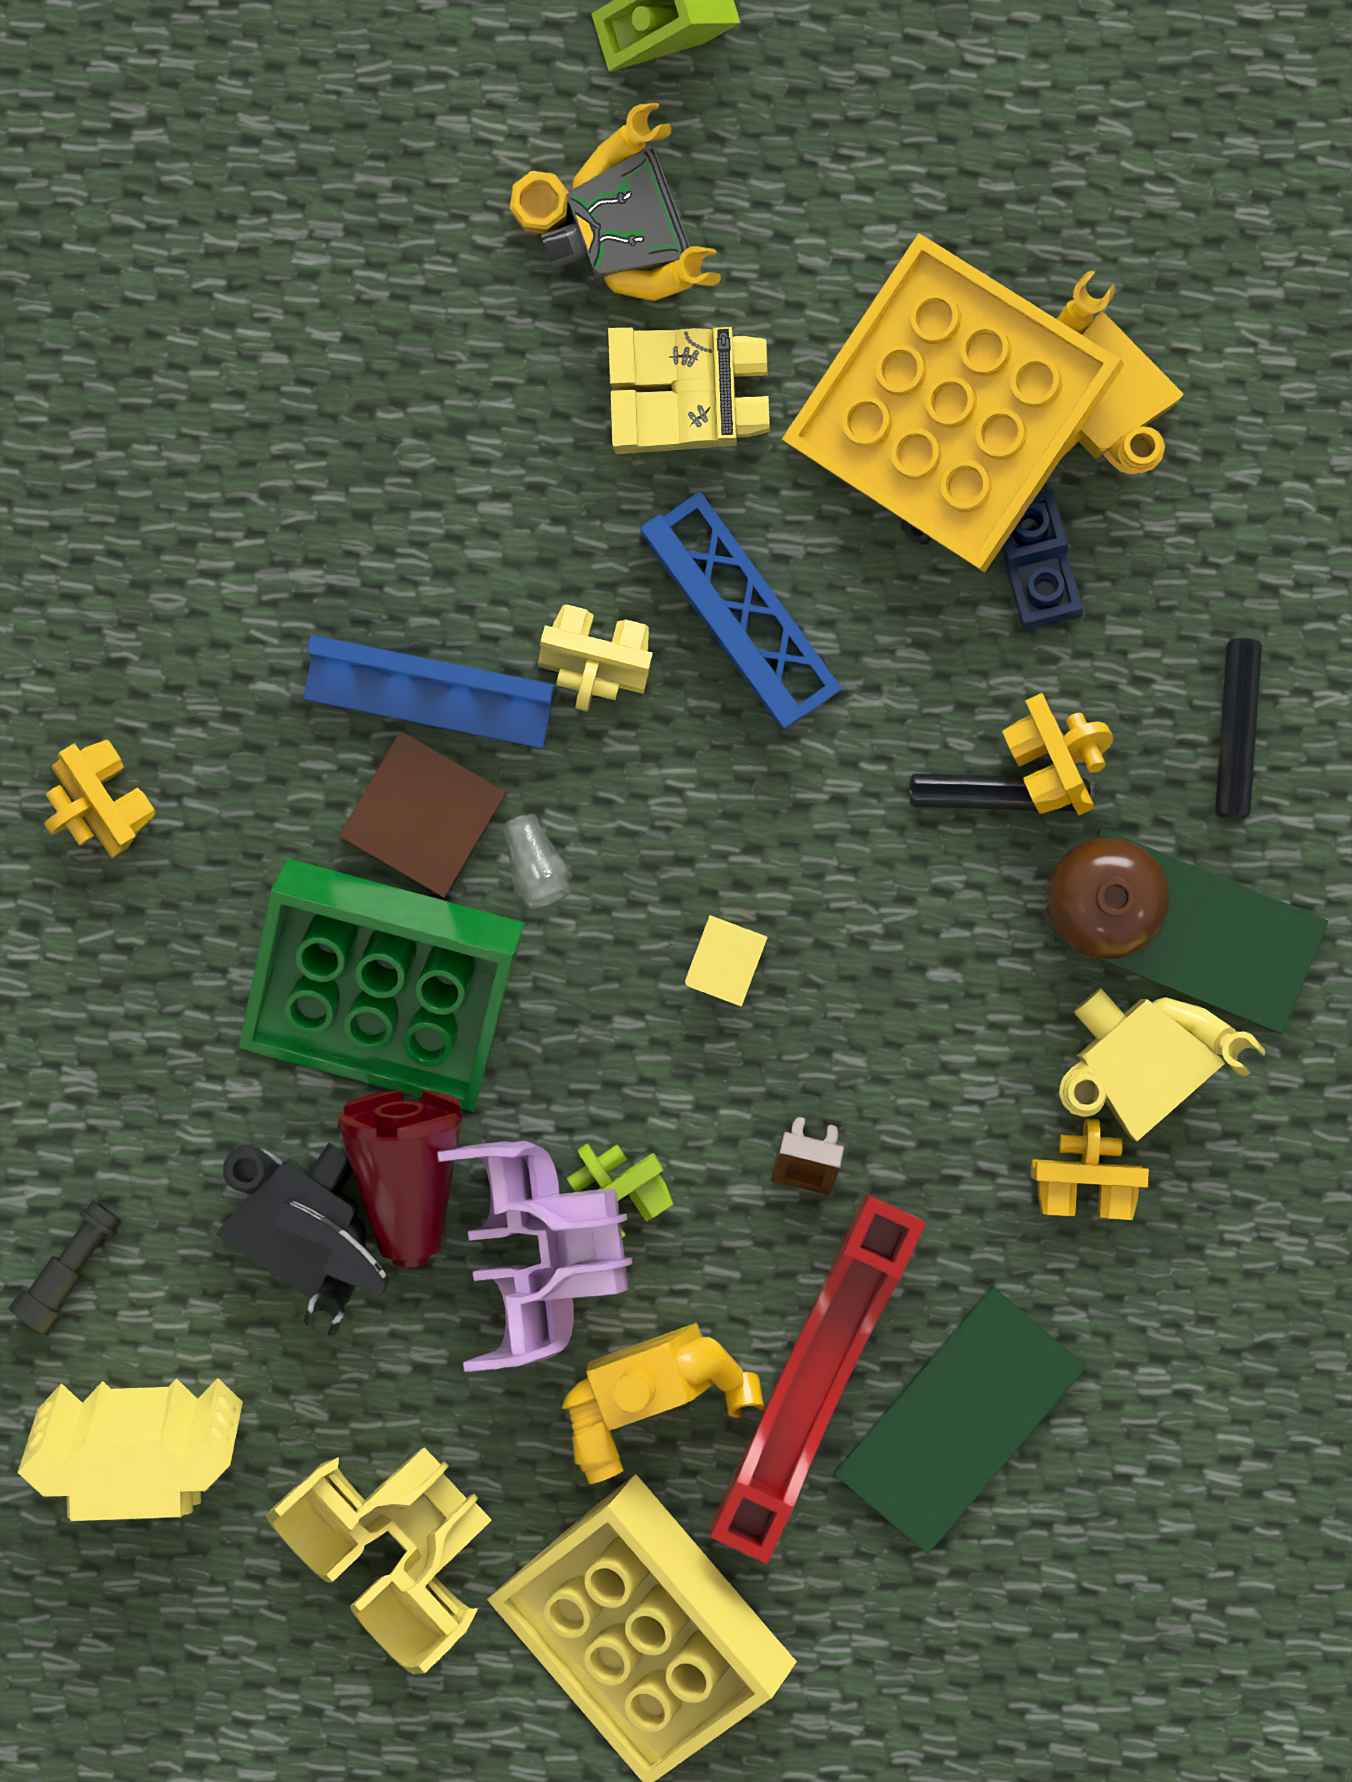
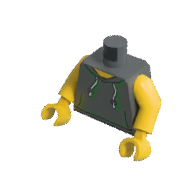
(629, 219)

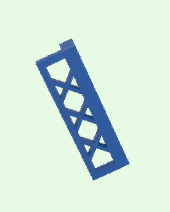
(721, 621)
(428, 692)

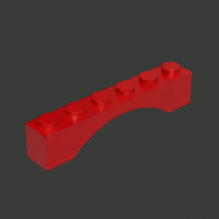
(815, 1377)

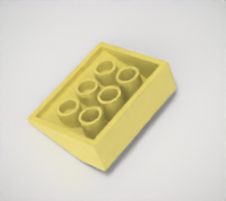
(643, 1631)

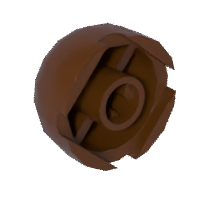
(1107, 898)

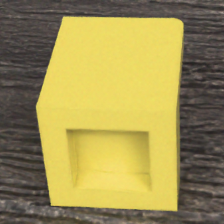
(725, 960)

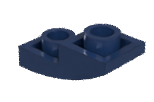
(1041, 567)

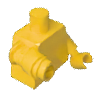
(1133, 399)
(645, 1383)

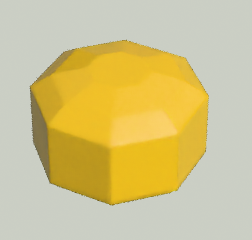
(539, 202)

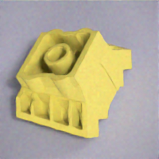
(131, 1449)

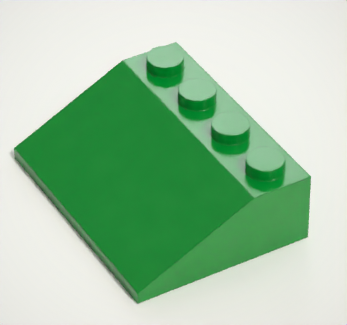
(379, 983)

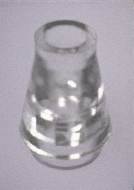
(535, 864)

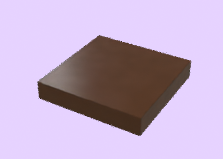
(422, 814)

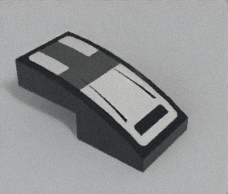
(347, 1259)

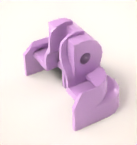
(576, 1244)

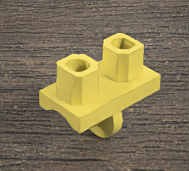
(593, 663)

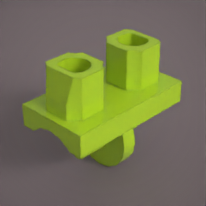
(640, 1181)

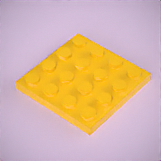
(952, 402)

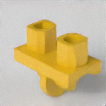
(1041, 735)
(82, 777)
(1116, 1182)

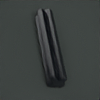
(1238, 728)
(974, 792)

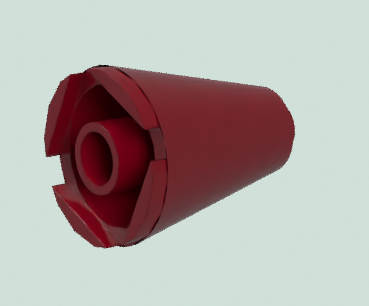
(398, 1168)

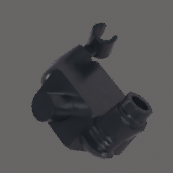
(277, 1250)

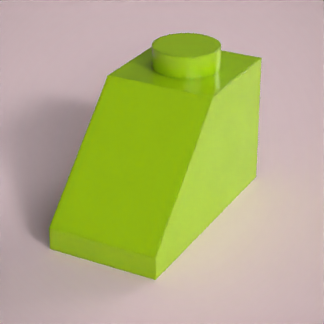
(654, 28)

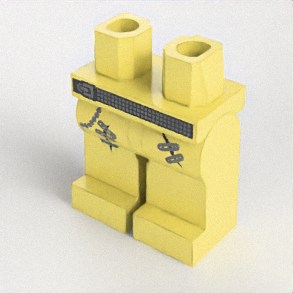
(702, 400)

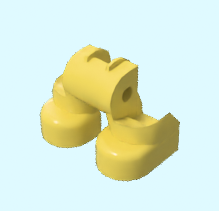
(427, 1517)

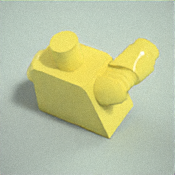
(1147, 1059)

